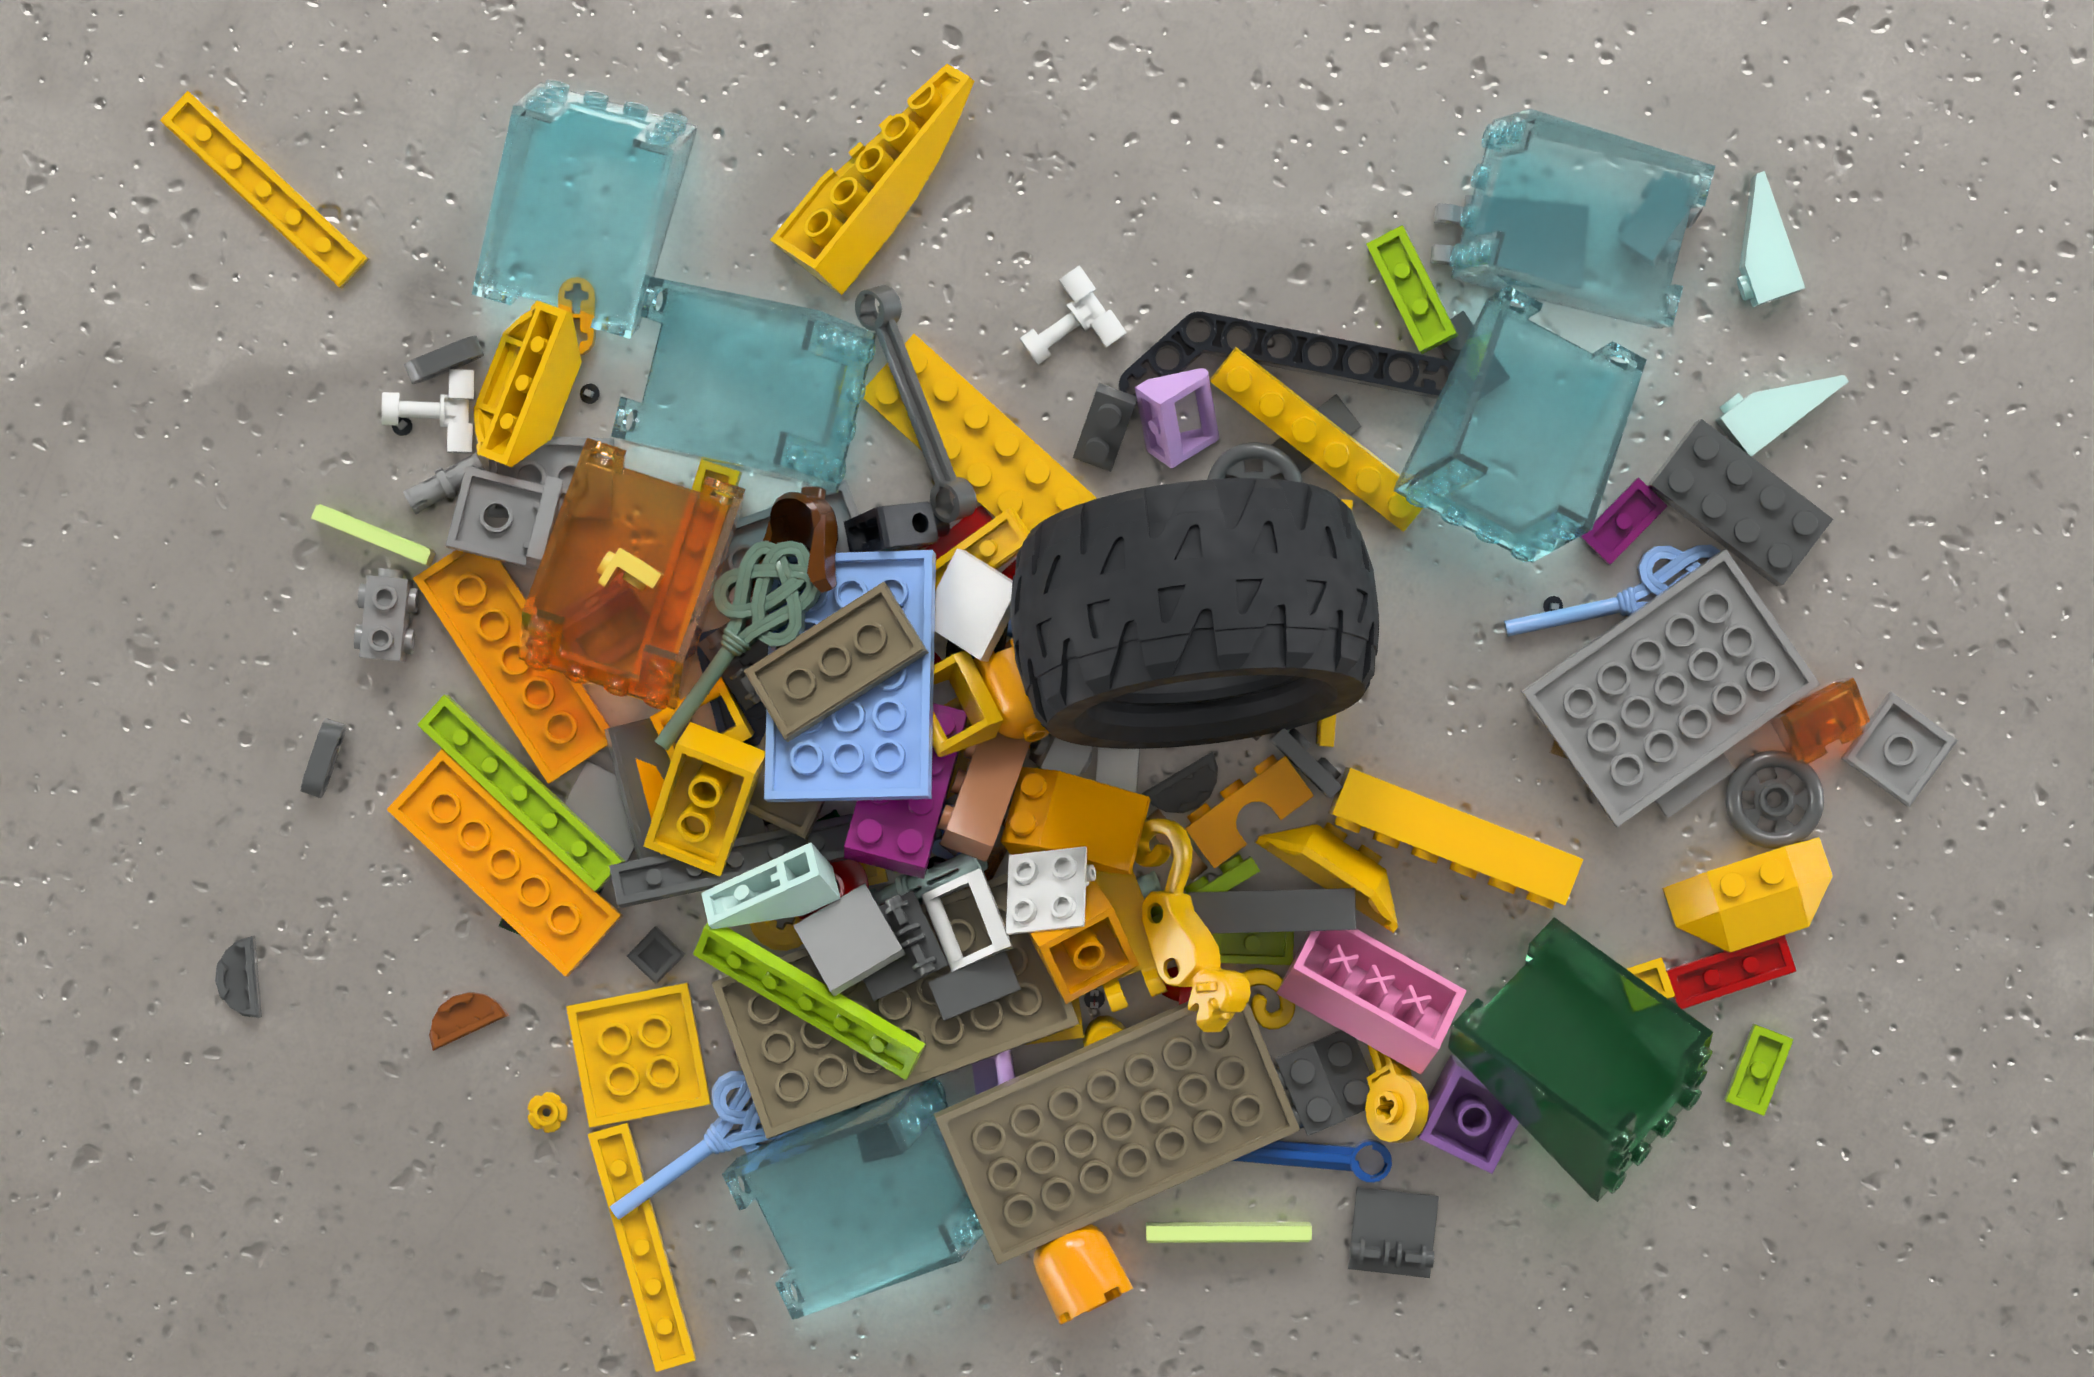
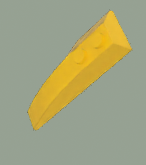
(863, 202)

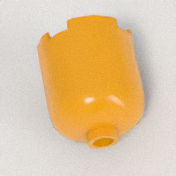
(1009, 695)
(1080, 1272)

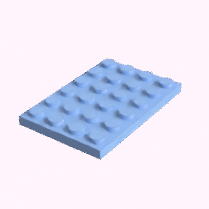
(885, 737)

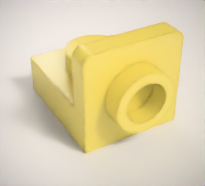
(637, 572)

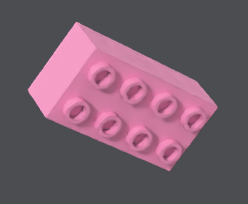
(1373, 994)

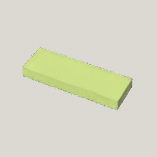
(373, 534)

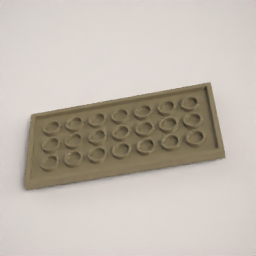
(808, 1075)
(1113, 1126)

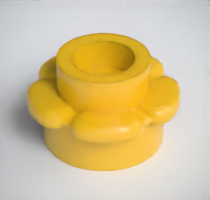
(554, 1104)

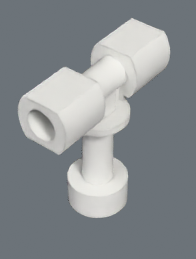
(1084, 312)
(451, 410)

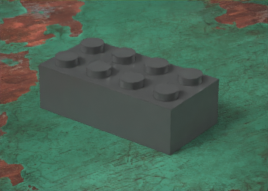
(1739, 503)

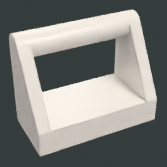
(989, 913)

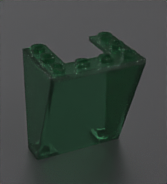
(1585, 1057)

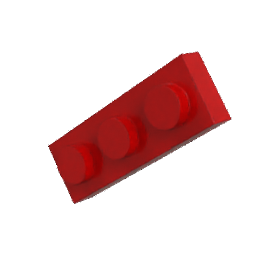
(1730, 972)

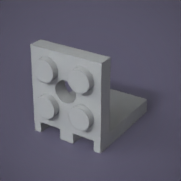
(530, 521)

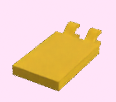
(1127, 903)

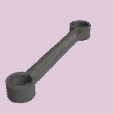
(915, 403)

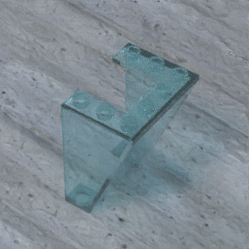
(583, 204)
(1579, 218)
(750, 384)
(1522, 432)
(860, 1199)

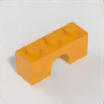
(1216, 829)

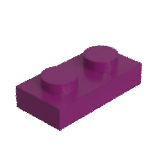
(1624, 521)

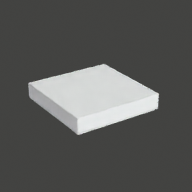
(972, 605)

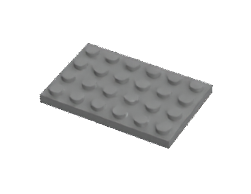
(1670, 687)

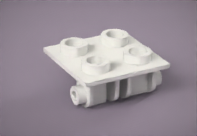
(1047, 890)

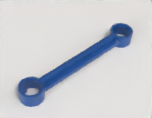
(1320, 1157)

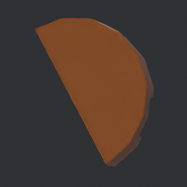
(462, 1016)

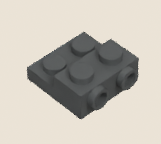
(1325, 1081)

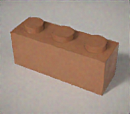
(982, 795)

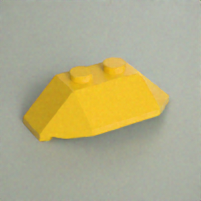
(527, 384)
(1336, 865)
(1752, 897)

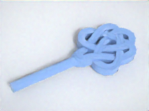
(1625, 601)
(716, 1140)

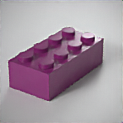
(903, 831)

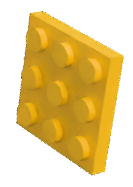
(638, 1054)

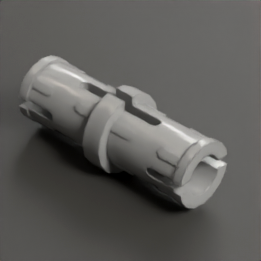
(441, 485)

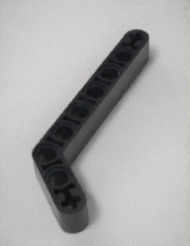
(1296, 360)

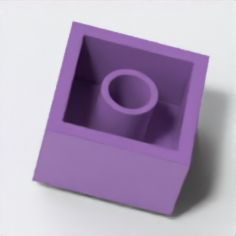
(1467, 1118)

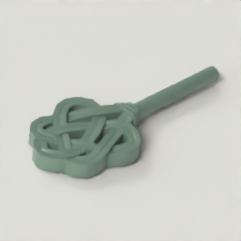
(740, 639)

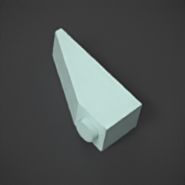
(1766, 255)
(1768, 413)
(774, 890)

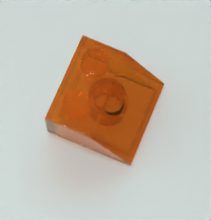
(1822, 719)

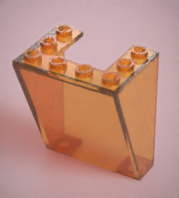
(619, 634)

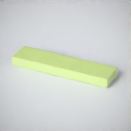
(1227, 1232)

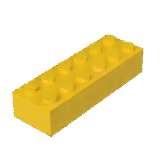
(1455, 836)

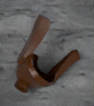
(809, 521)

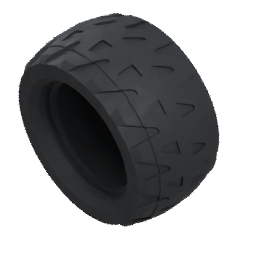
(1194, 614)

